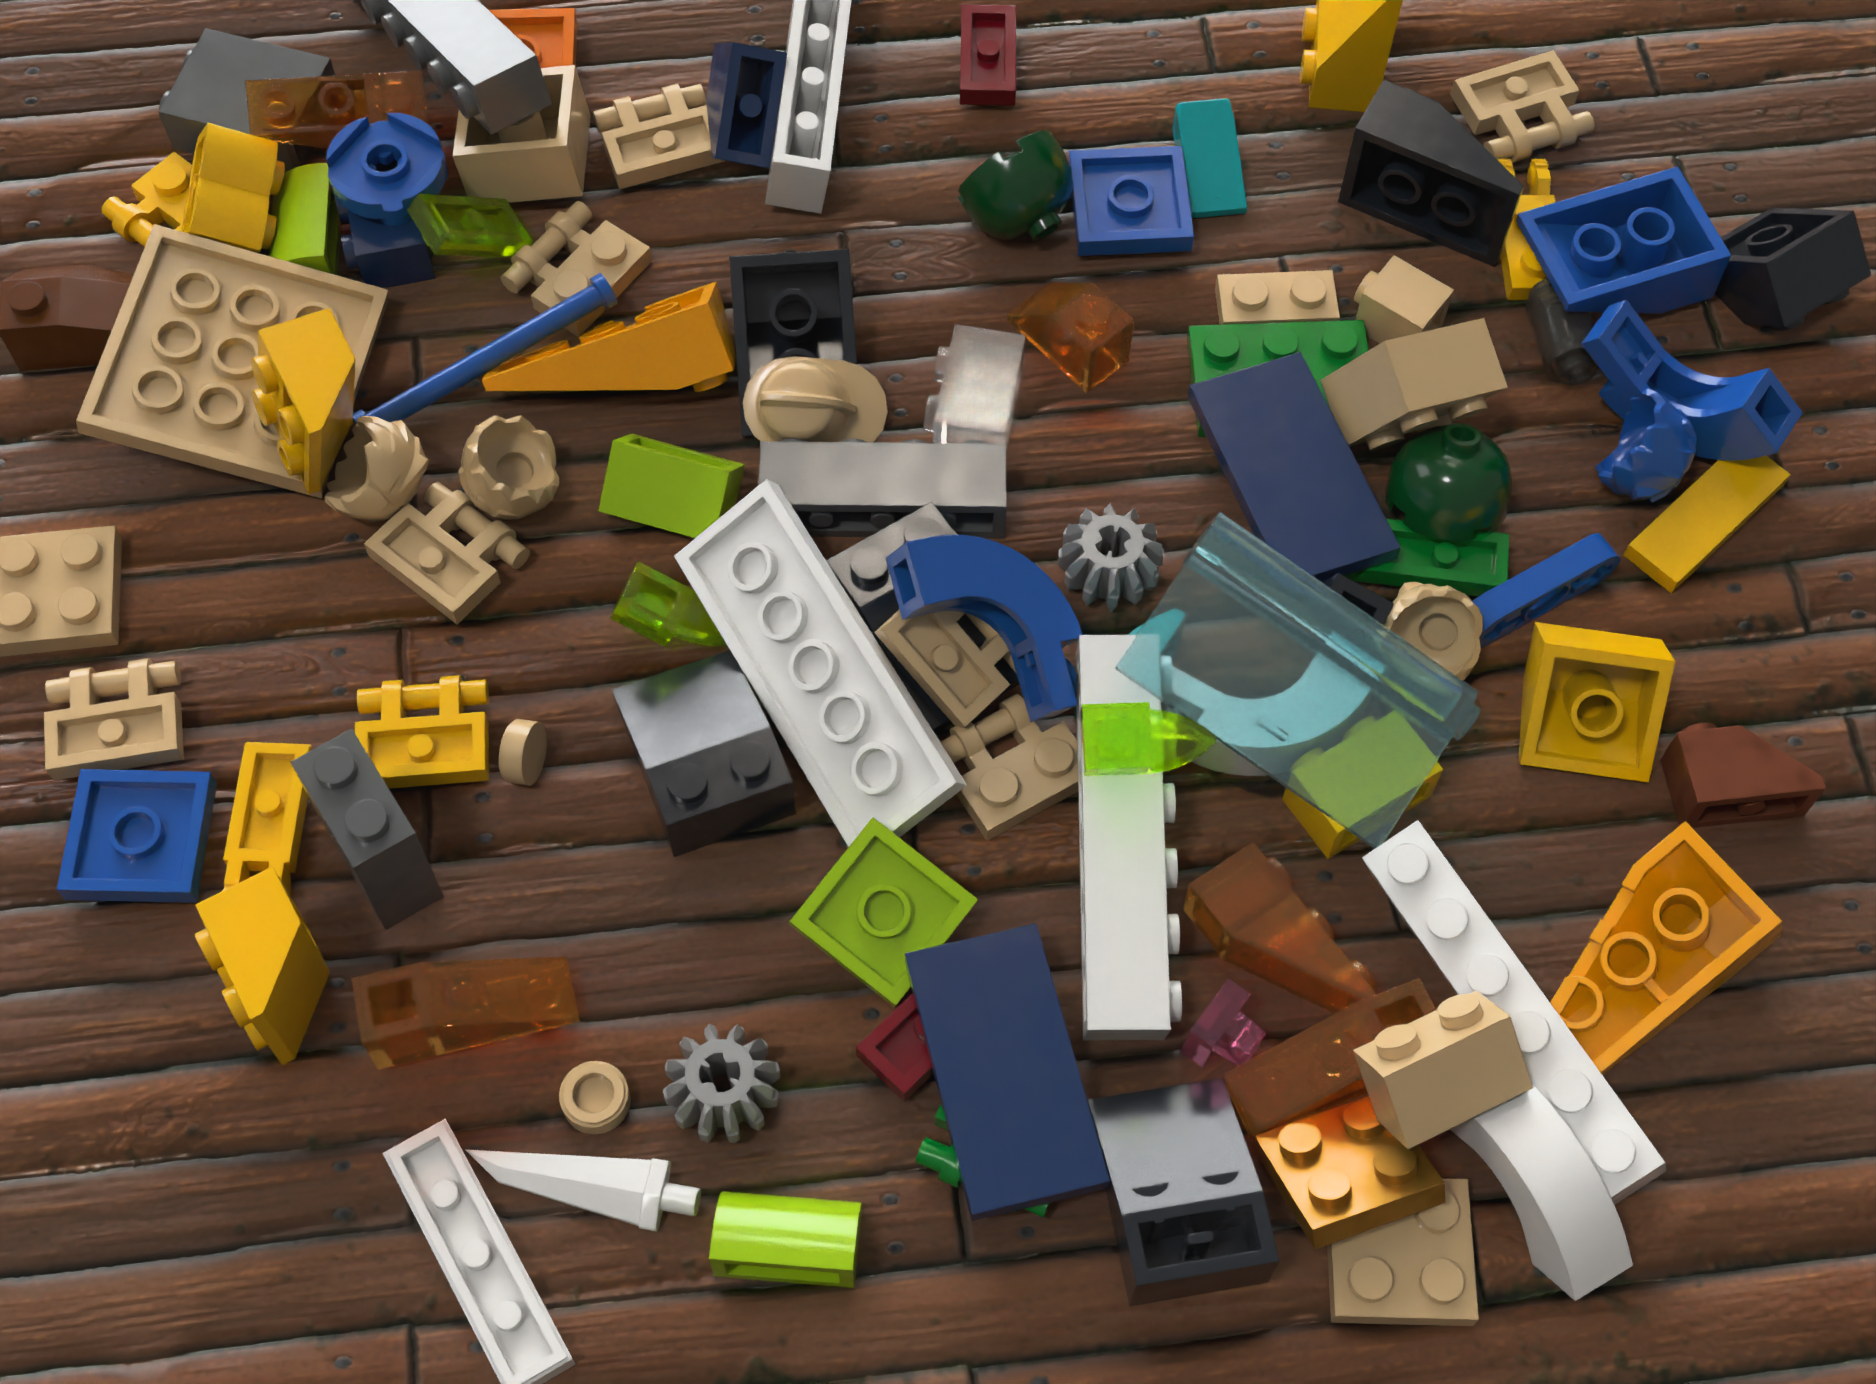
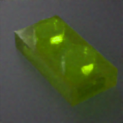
(468, 225)

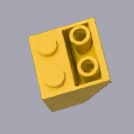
(306, 392)
(264, 961)

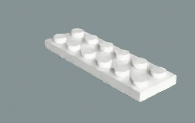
(818, 667)

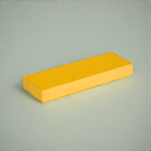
(1704, 518)

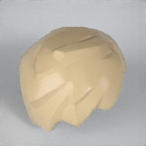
(509, 468)
(380, 470)
(1439, 624)

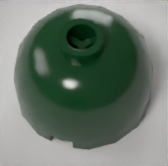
(1020, 191)
(1450, 482)

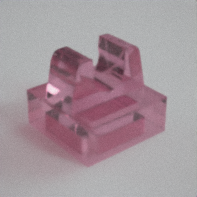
(1224, 1029)

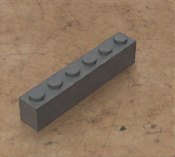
(466, 56)

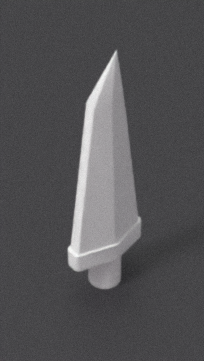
(613, 1187)

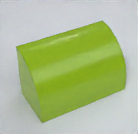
(307, 219)
(668, 485)
(785, 1239)

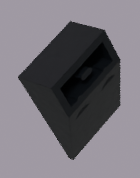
(1183, 1192)

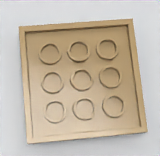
(184, 345)

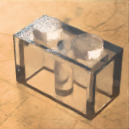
(978, 386)

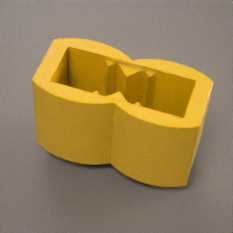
(232, 188)

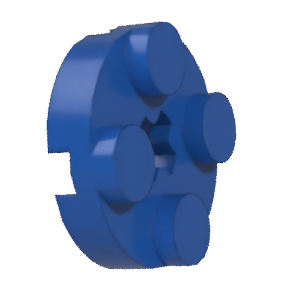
(385, 194)

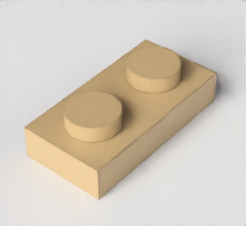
(1276, 297)

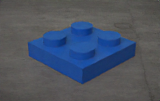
(1130, 201)
(137, 836)

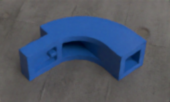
(1730, 415)
(1008, 595)

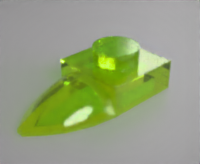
(664, 609)
(1138, 739)

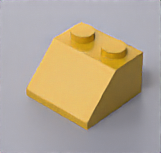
(1593, 701)

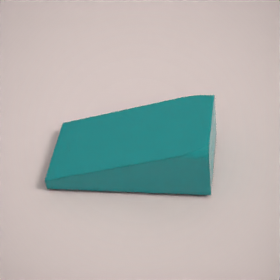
(1210, 157)

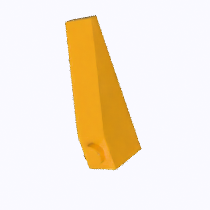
(668, 348)
(1662, 947)

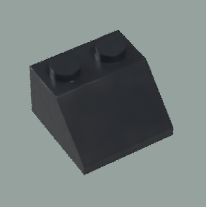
(1791, 265)

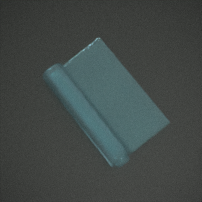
(1299, 680)

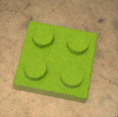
(878, 907)

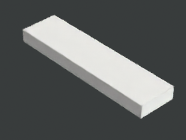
(478, 1258)

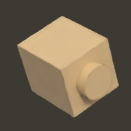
(1401, 301)

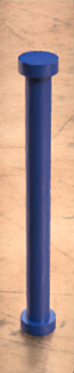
(496, 352)

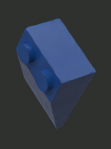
(1628, 243)

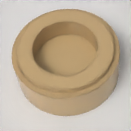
(522, 752)
(594, 1097)

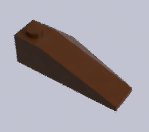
(60, 314)

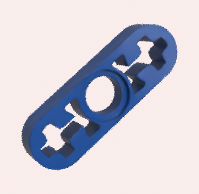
(1545, 586)

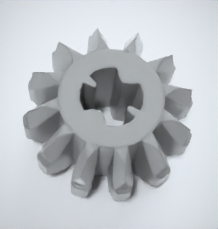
(1110, 557)
(697, 1095)

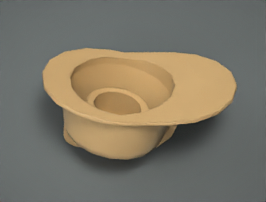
(814, 401)

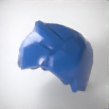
(1651, 450)

